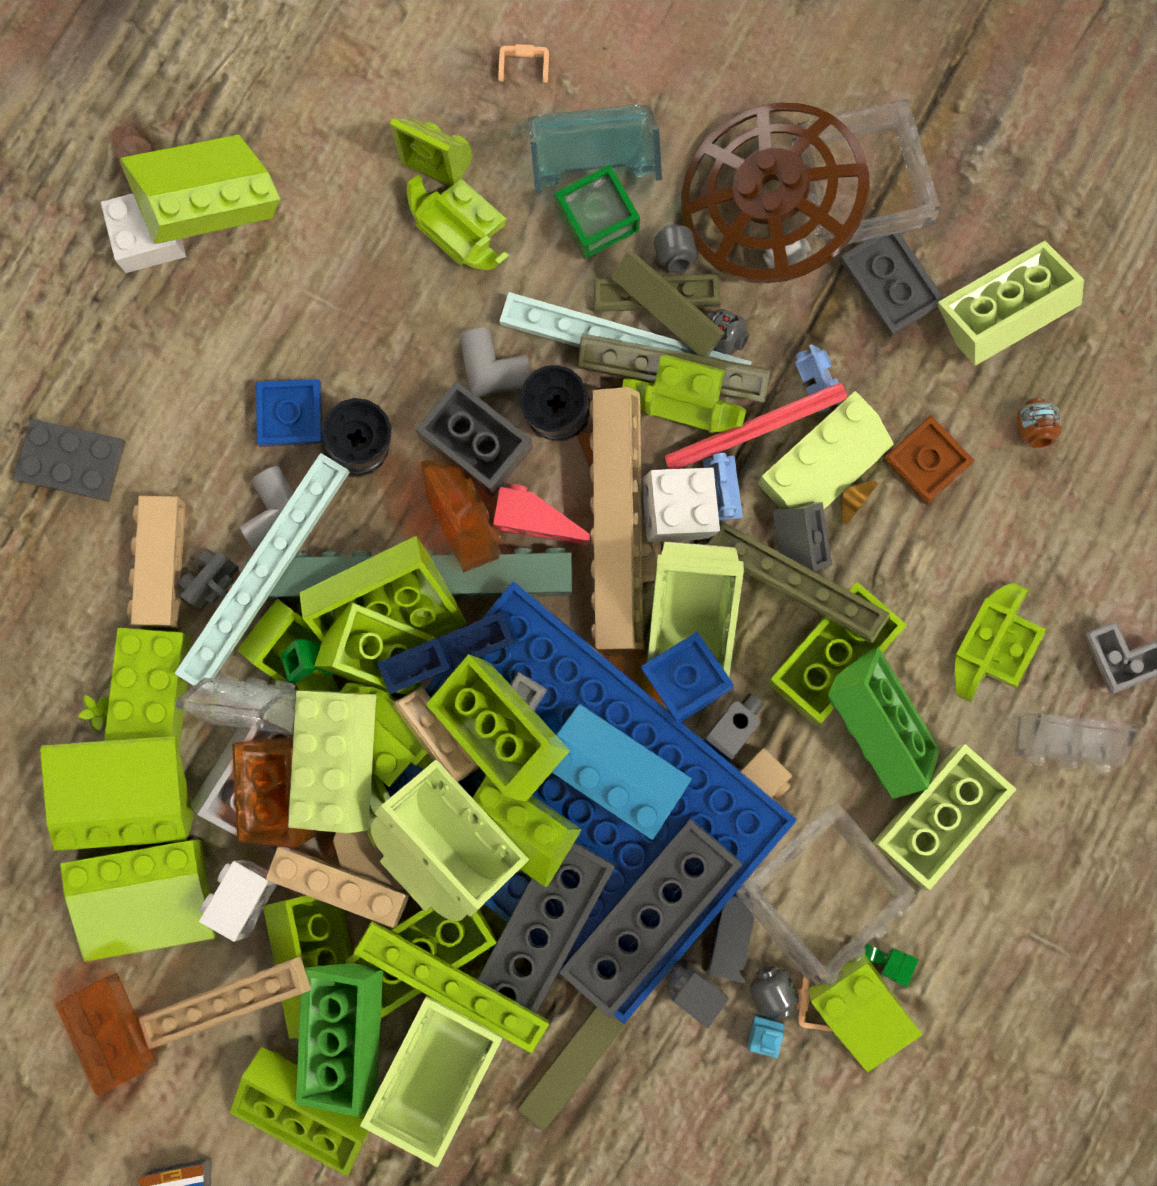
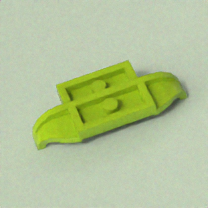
(457, 222)
(687, 395)
(997, 643)
(393, 742)

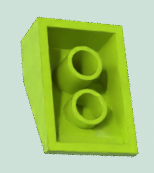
(430, 150)
(865, 1014)

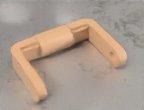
(527, 51)
(802, 1007)

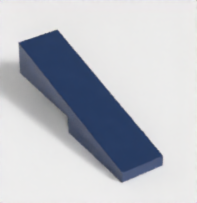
(447, 651)

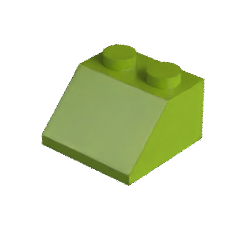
(273, 635)

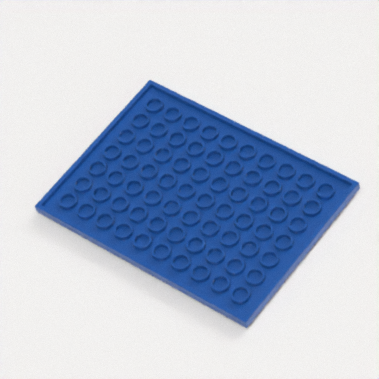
(717, 797)

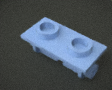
(815, 366)
(726, 486)

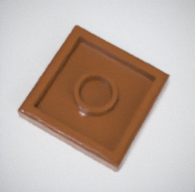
(928, 459)

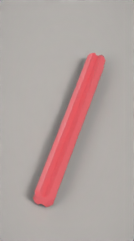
(756, 427)

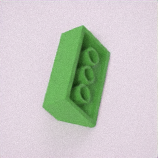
(885, 724)
(339, 1038)

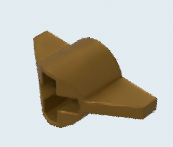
(854, 498)

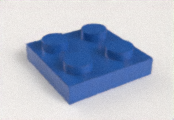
(289, 412)
(687, 677)

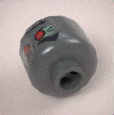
(735, 331)
(774, 992)

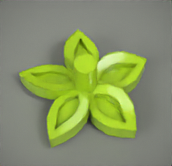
(95, 712)

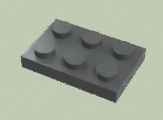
(892, 281)
(69, 460)

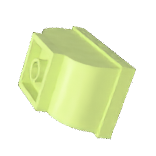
(696, 592)
(443, 845)
(431, 1081)

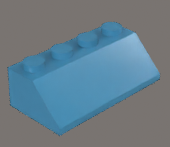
(619, 772)

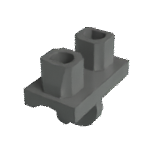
(210, 582)

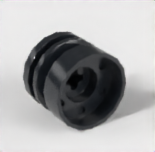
(543, 390)
(359, 420)

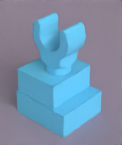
(765, 1036)

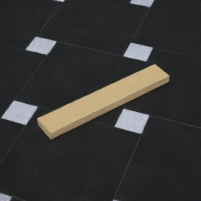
(225, 1003)

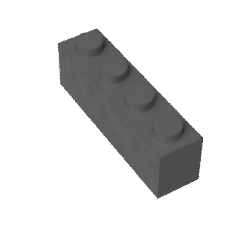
(696, 993)

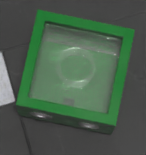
(597, 211)

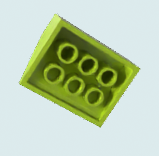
(200, 188)
(393, 583)
(115, 793)
(137, 899)

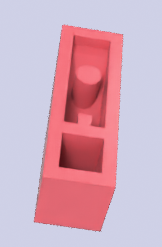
(529, 515)

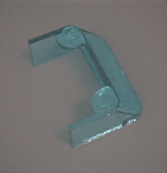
(593, 141)

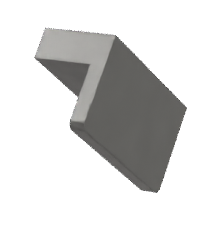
(803, 535)

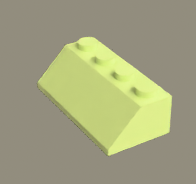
(1011, 302)
(828, 457)

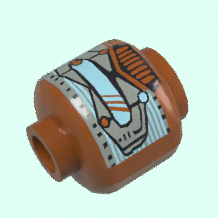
(1039, 423)

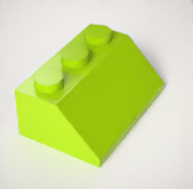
(361, 641)
(533, 828)

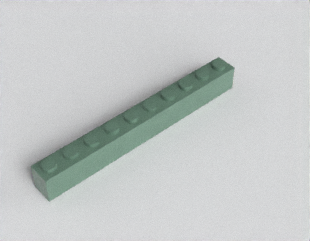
(535, 572)

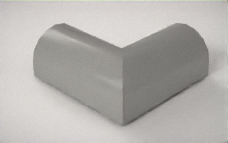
(484, 372)
(275, 493)
(1116, 663)

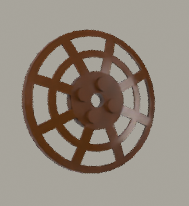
(781, 203)

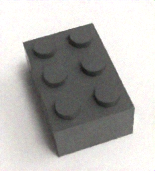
(474, 438)

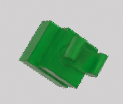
(300, 660)
(897, 965)

